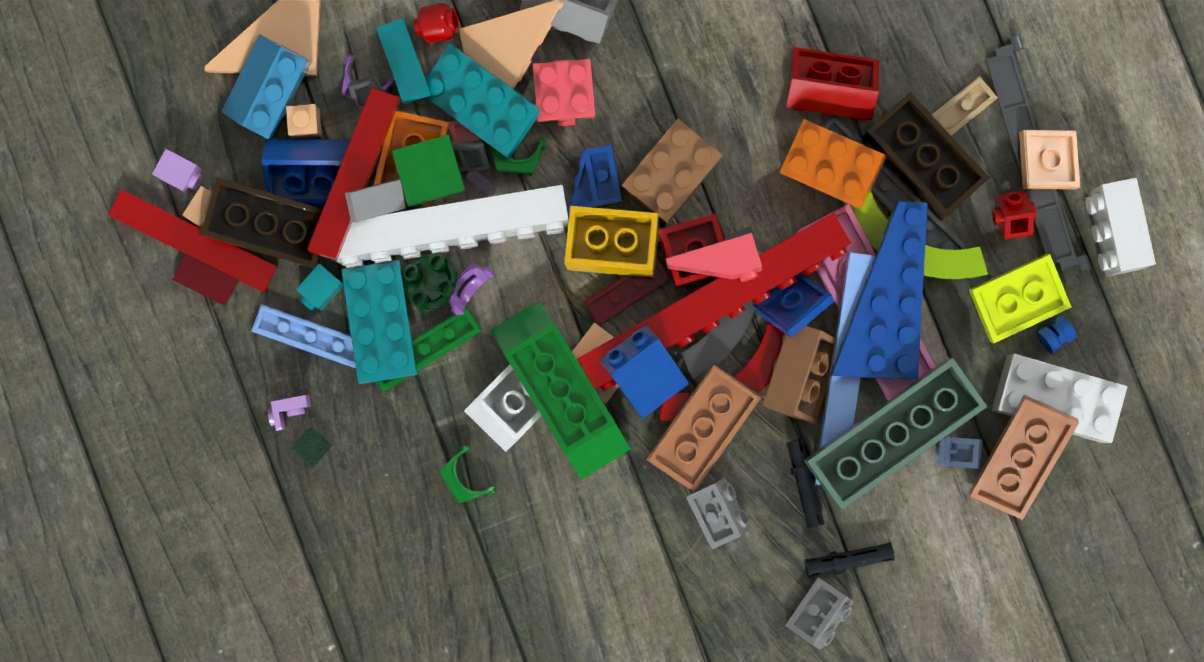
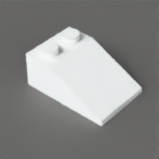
(504, 409)

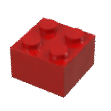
(686, 238)

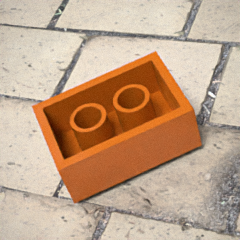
(832, 164)

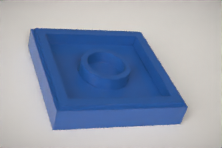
(794, 305)

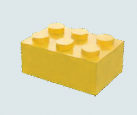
(612, 241)

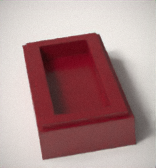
(205, 280)

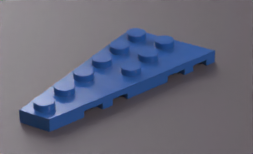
(887, 317)

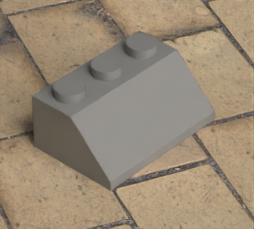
(580, 17)

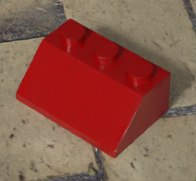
(833, 83)

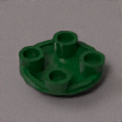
(429, 281)

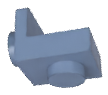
(959, 452)

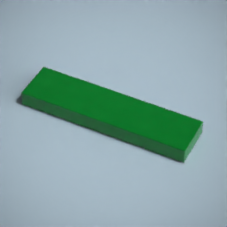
(439, 342)

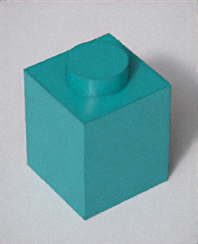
(319, 288)

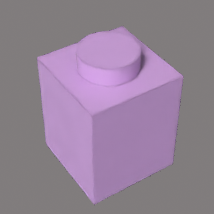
(178, 172)

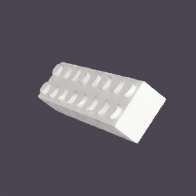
(454, 225)

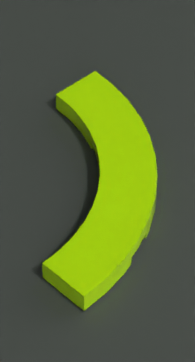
(937, 262)

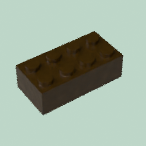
(926, 156)
(260, 222)

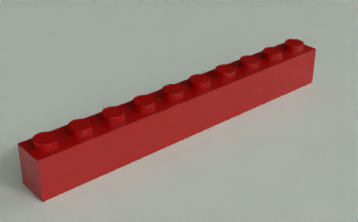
(728, 296)

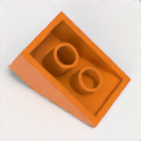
(405, 131)

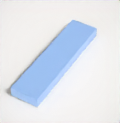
(304, 335)

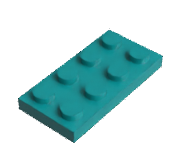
(480, 101)
(379, 322)

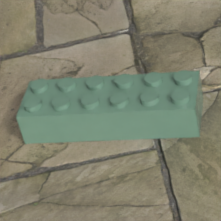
(895, 433)

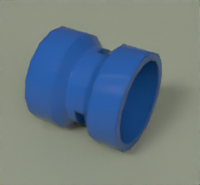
(1056, 334)

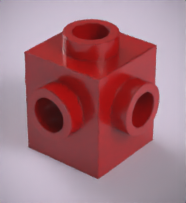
(1014, 215)

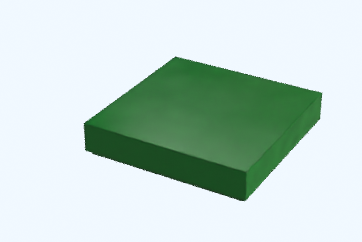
(428, 171)

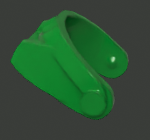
(513, 166)
(450, 477)

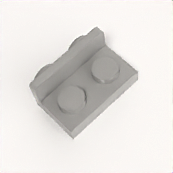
(719, 513)
(820, 614)

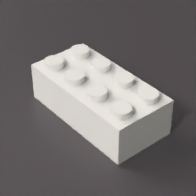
(1083, 396)

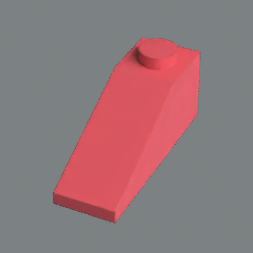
(725, 259)

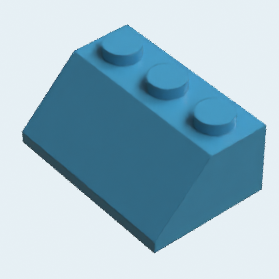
(266, 87)

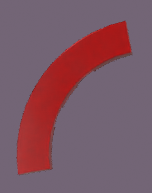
(754, 375)

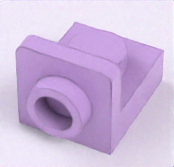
(293, 407)

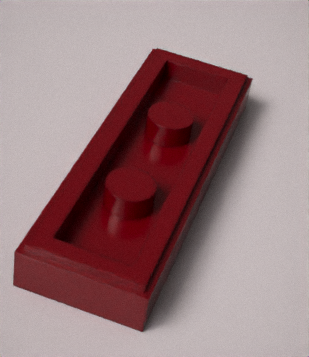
(624, 293)

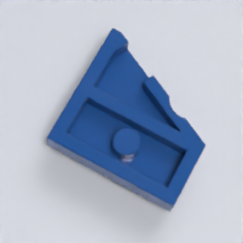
(597, 179)

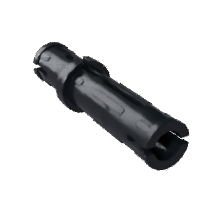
(805, 483)
(838, 562)

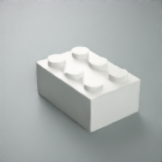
(1120, 227)

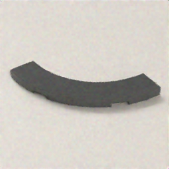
(467, 153)
(722, 339)

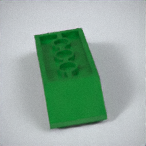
(560, 390)

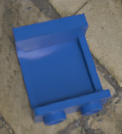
(644, 371)

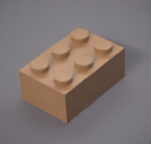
(671, 172)

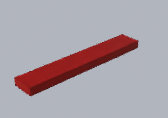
(353, 172)
(185, 238)

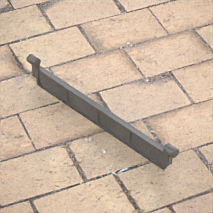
(1018, 117)

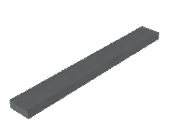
(889, 189)

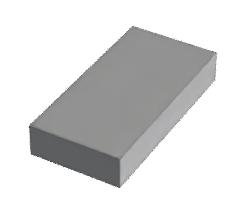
(375, 200)

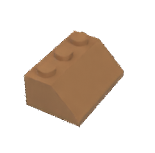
(801, 375)

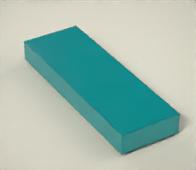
(403, 61)

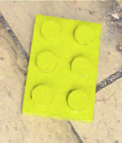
(1020, 298)

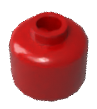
(436, 23)

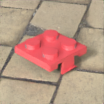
(564, 91)

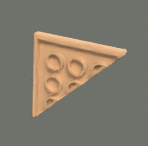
(288, 23)
(509, 41)

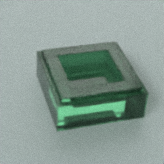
(312, 446)

